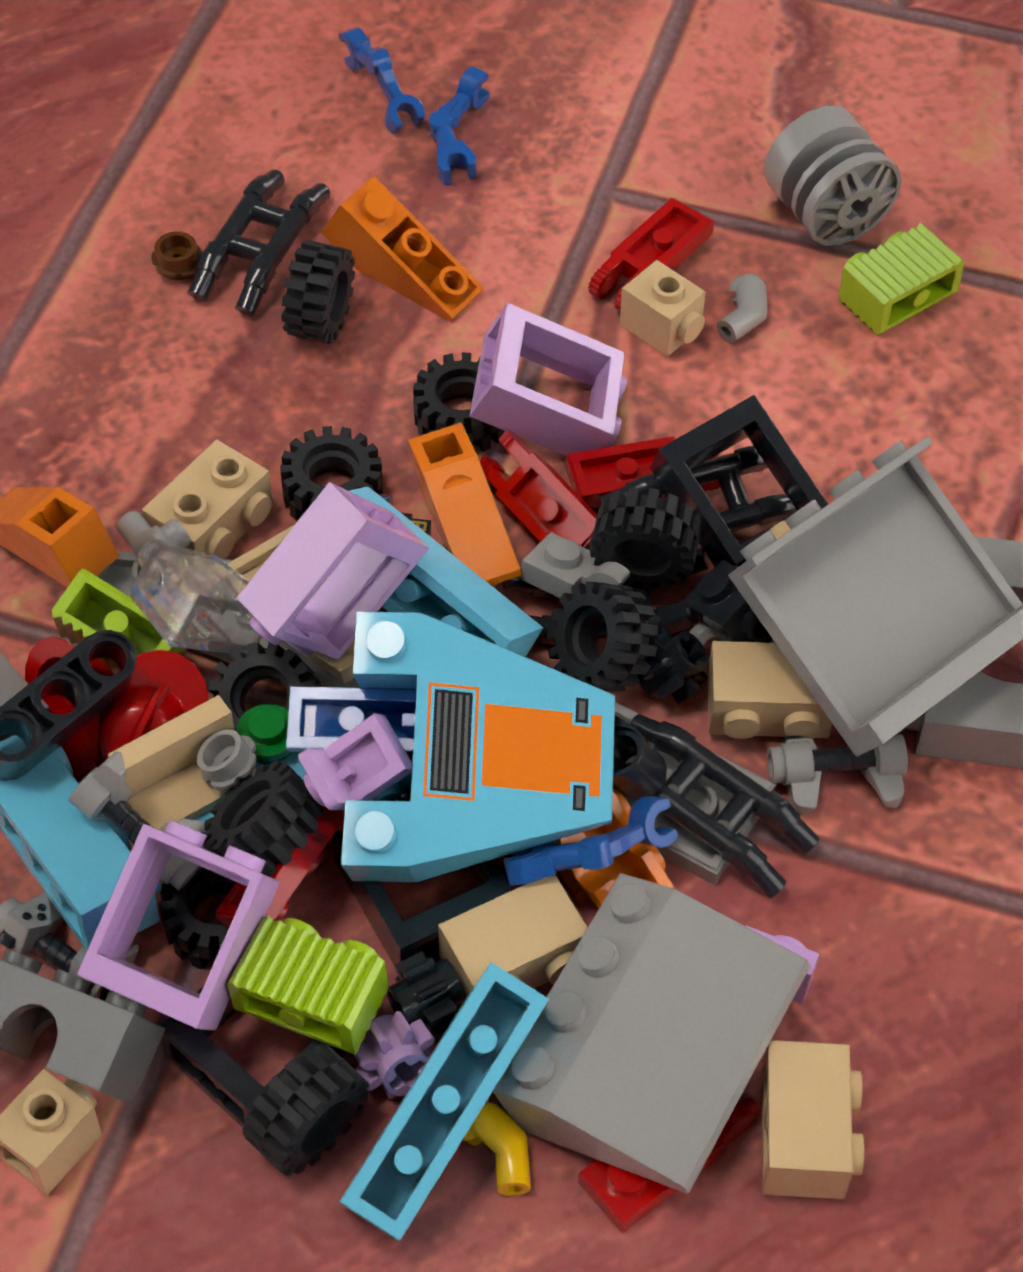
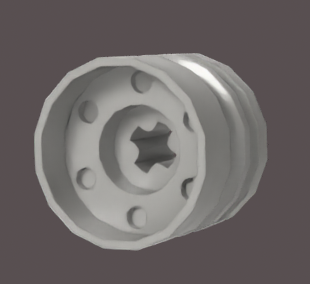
(832, 175)

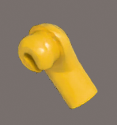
(509, 1145)

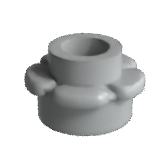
(226, 759)

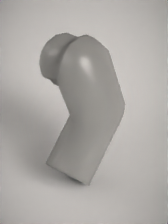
(750, 310)
(139, 532)

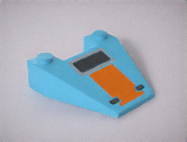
(498, 752)

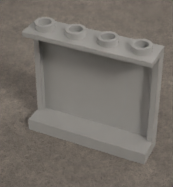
(880, 598)

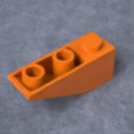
(400, 251)
(463, 503)
(54, 532)

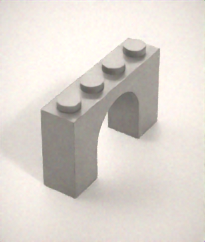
(984, 714)

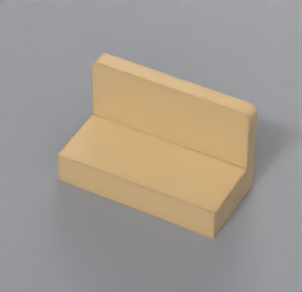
(165, 768)

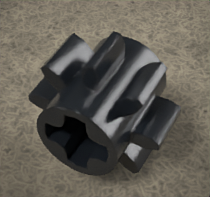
(676, 666)
(427, 992)

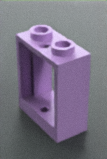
(534, 415)
(310, 553)
(107, 952)

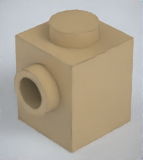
(662, 308)
(48, 1130)

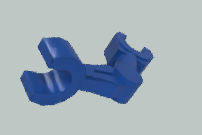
(380, 64)
(449, 150)
(594, 851)

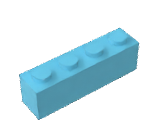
(456, 594)
(63, 849)
(443, 1101)

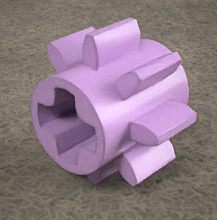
(393, 1053)

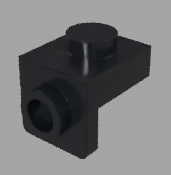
(724, 608)

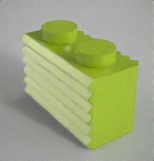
(899, 278)
(96, 606)
(309, 983)

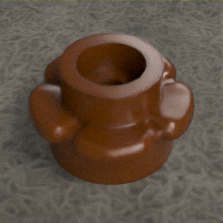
(176, 255)

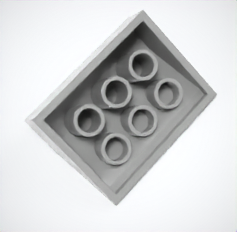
(651, 1033)

